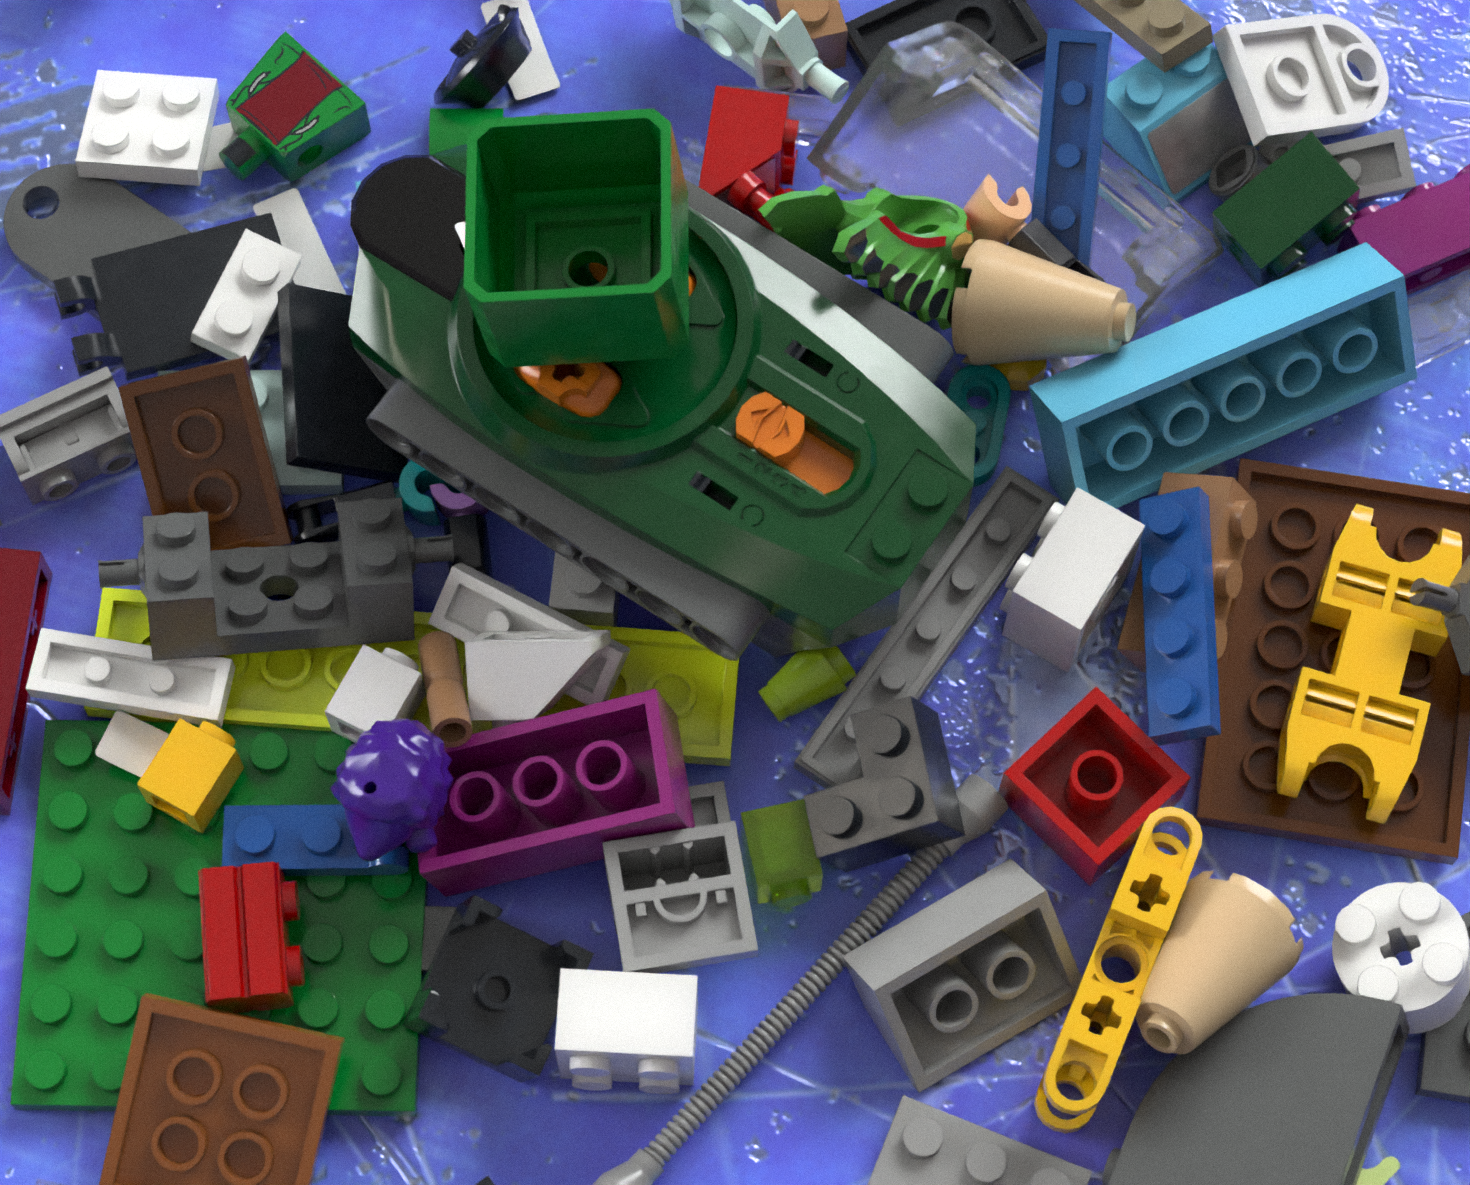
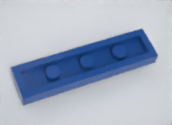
(1072, 136)
(1179, 617)

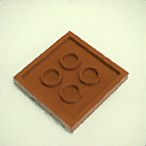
(219, 1099)

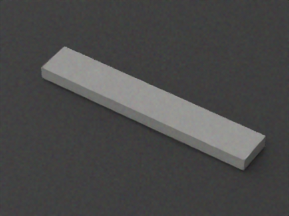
(933, 622)

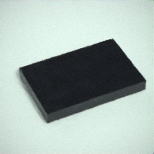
(1003, 24)
(328, 389)

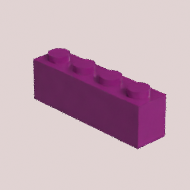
(1421, 234)

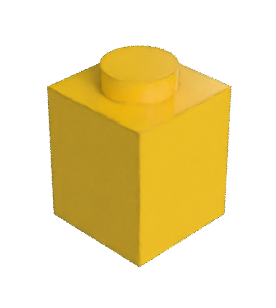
(192, 773)

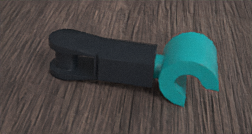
(412, 485)

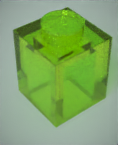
(781, 854)

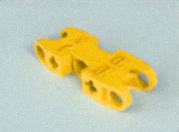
(1357, 708)
(1149, 884)

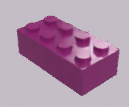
(556, 789)

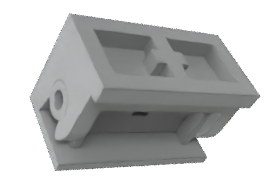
(68, 437)

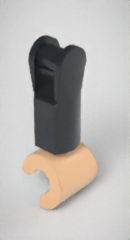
(1005, 223)

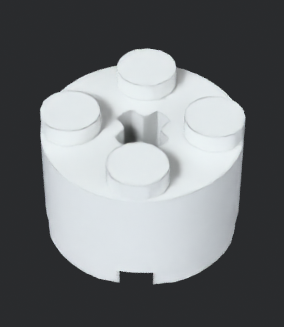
(1398, 920)

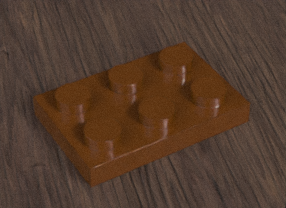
(208, 452)

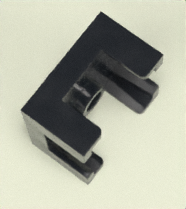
(493, 991)

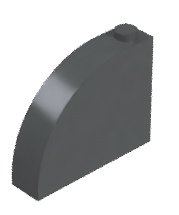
(1269, 1098)

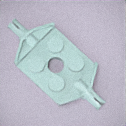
(775, 55)

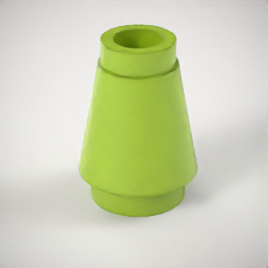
(807, 681)

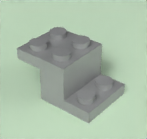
(682, 892)

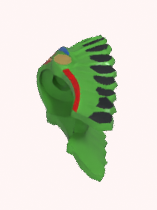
(891, 240)

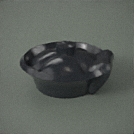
(485, 60)

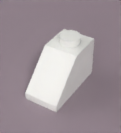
(526, 672)

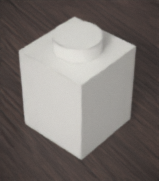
(374, 690)

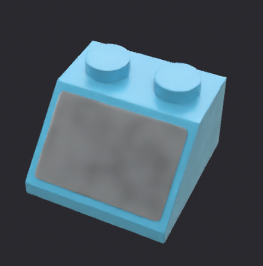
(1175, 120)

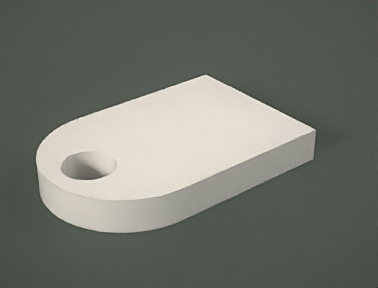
(1297, 79)

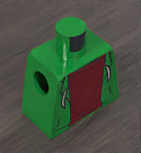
(291, 114)

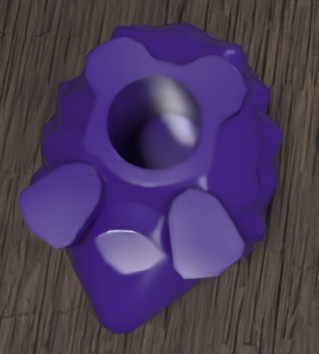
(393, 787)

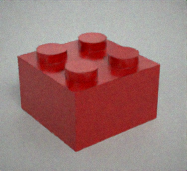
(1092, 785)

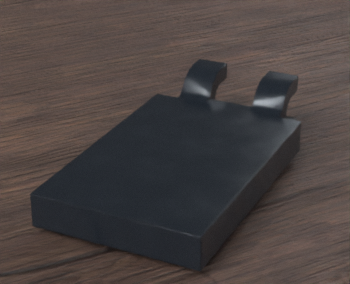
(154, 299)

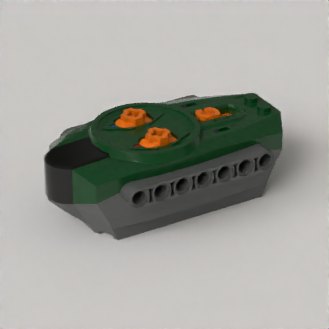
(747, 491)

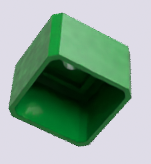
(571, 195)

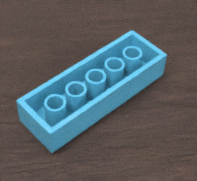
(1227, 378)

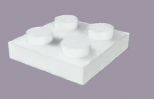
(147, 128)

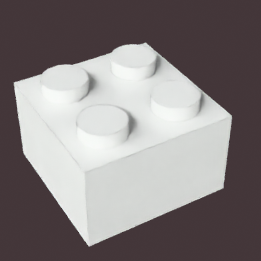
(1069, 578)
(626, 1029)

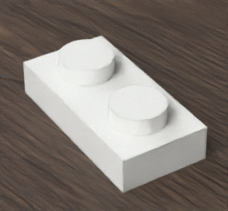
(245, 297)

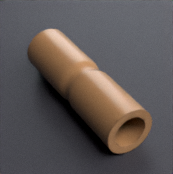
(445, 688)

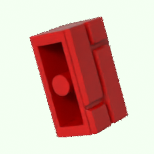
(248, 937)

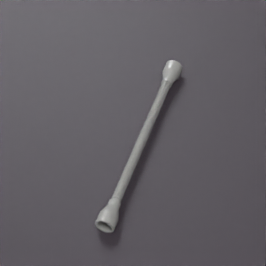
(980, 809)

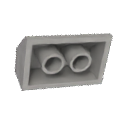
(965, 973)

